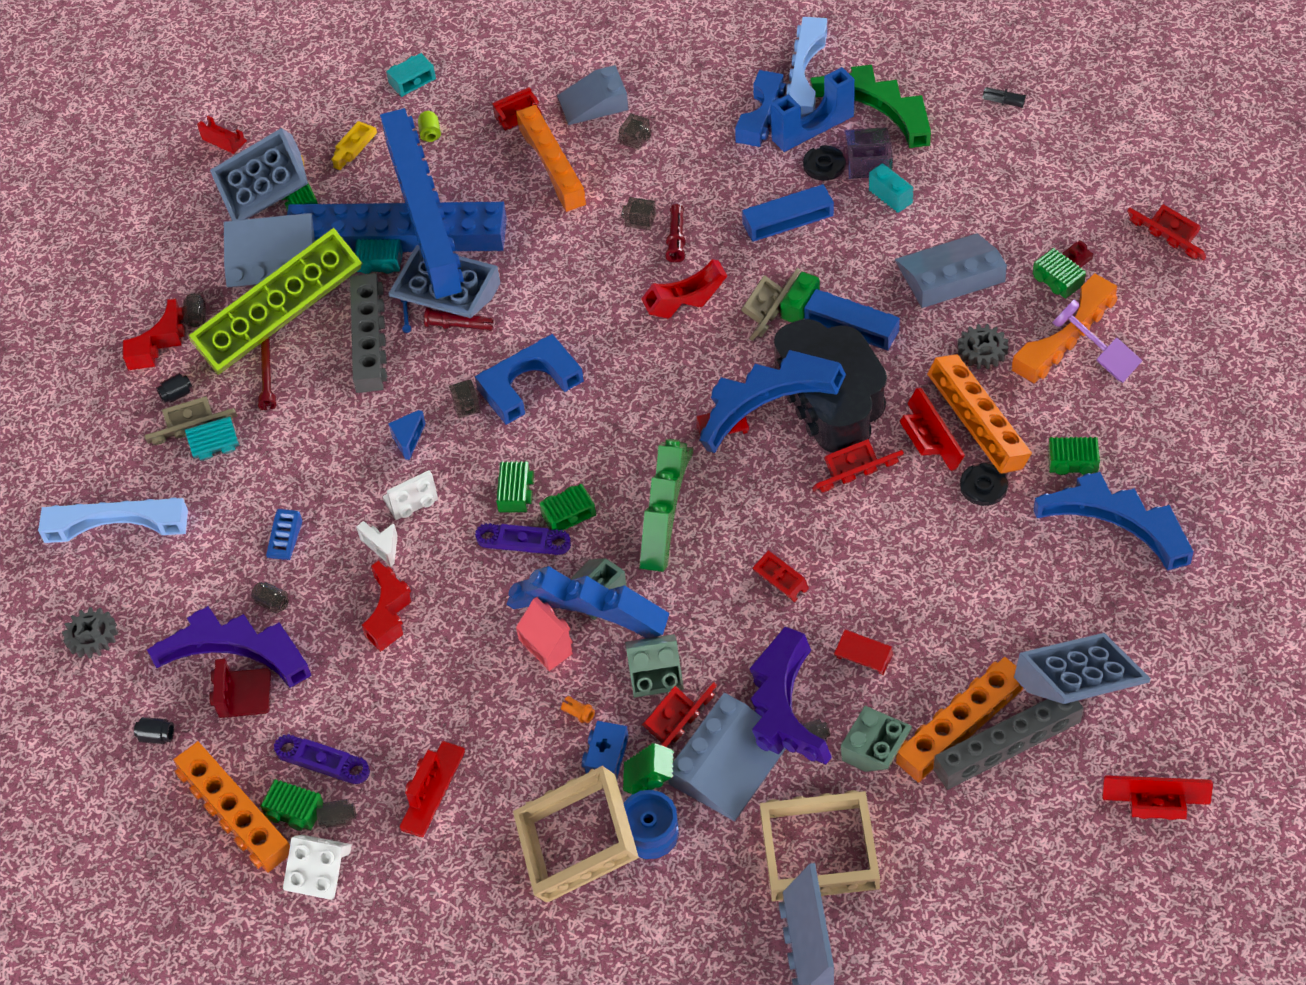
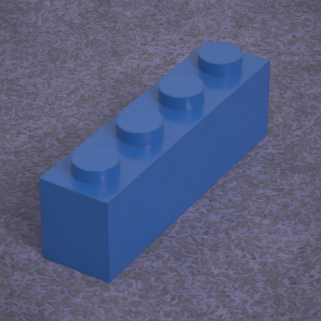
(787, 212)
(831, 311)

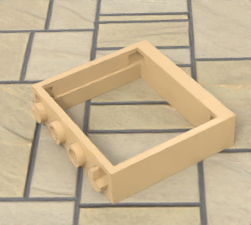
(591, 868)
(829, 883)

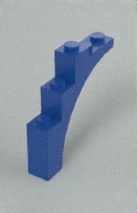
(763, 384)
(1125, 509)
(589, 597)

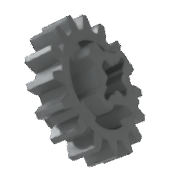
(983, 346)
(90, 632)

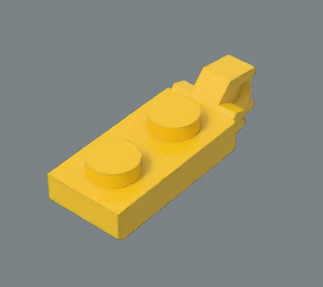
(352, 144)

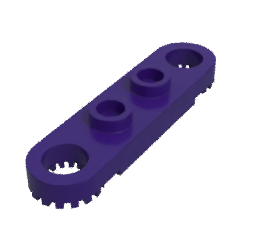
(523, 539)
(321, 759)

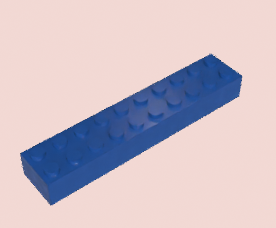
(422, 203)
(471, 224)

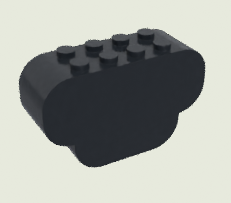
(844, 417)

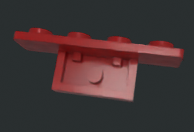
(1173, 227)
(930, 432)
(852, 461)
(674, 712)
(429, 786)
(1157, 796)

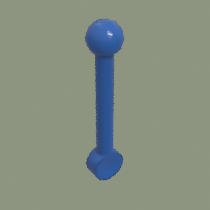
(406, 328)

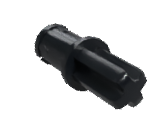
(1004, 97)

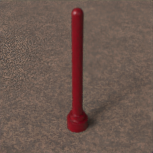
(266, 397)

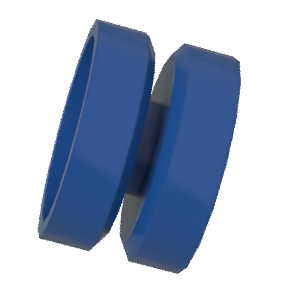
(652, 823)

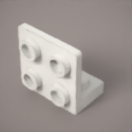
(411, 495)
(314, 866)

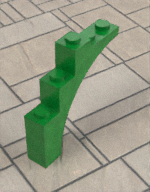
(905, 112)
(664, 493)

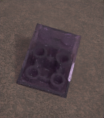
(867, 150)

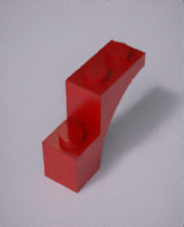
(696, 290)
(143, 349)
(384, 624)

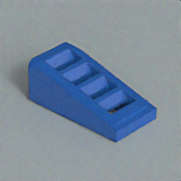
(284, 520)

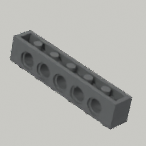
(367, 334)
(1005, 741)

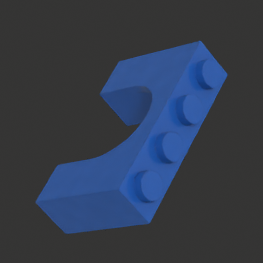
(836, 107)
(545, 356)

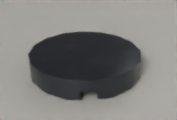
(821, 168)
(990, 487)

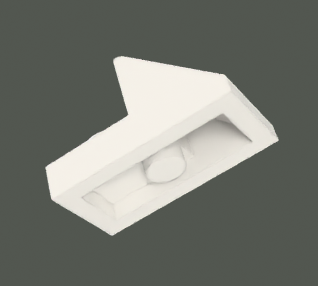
(381, 543)

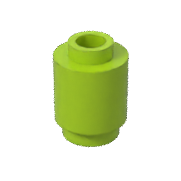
(429, 126)

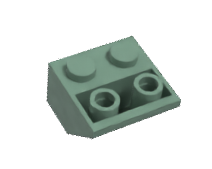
(604, 573)
(654, 665)
(873, 740)

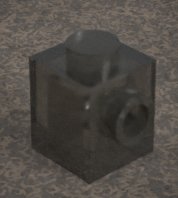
(635, 131)
(639, 213)
(464, 398)

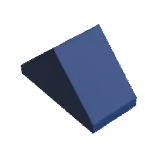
(407, 432)

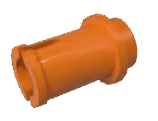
(582, 712)

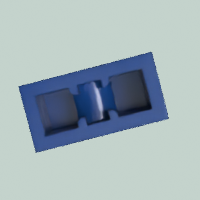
(606, 747)

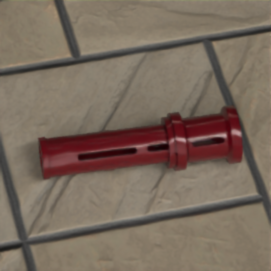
(676, 240)
(447, 319)

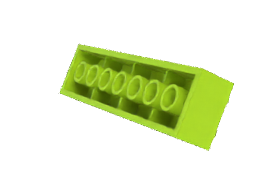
(275, 301)

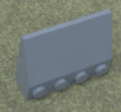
(260, 175)
(263, 245)
(952, 269)
(478, 288)
(1078, 669)
(722, 759)
(807, 930)

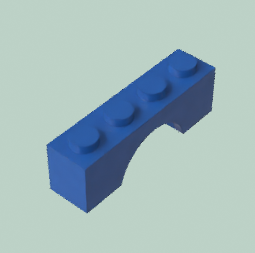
(753, 126)

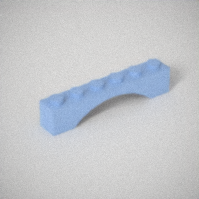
(812, 38)
(66, 522)

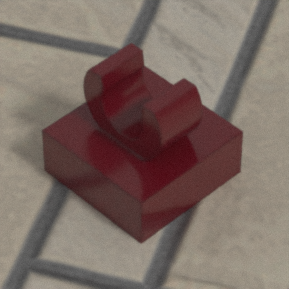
(1078, 253)

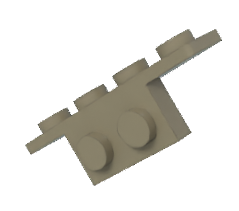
(764, 302)
(186, 416)

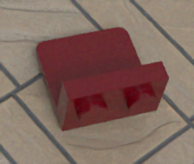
(239, 691)

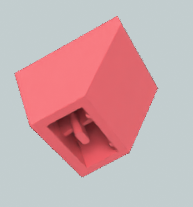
(545, 634)

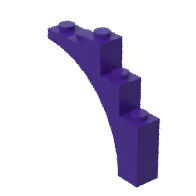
(236, 637)
(775, 677)

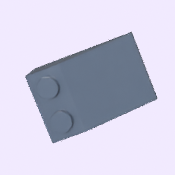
(594, 96)

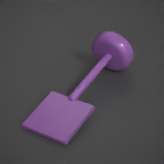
(1115, 358)

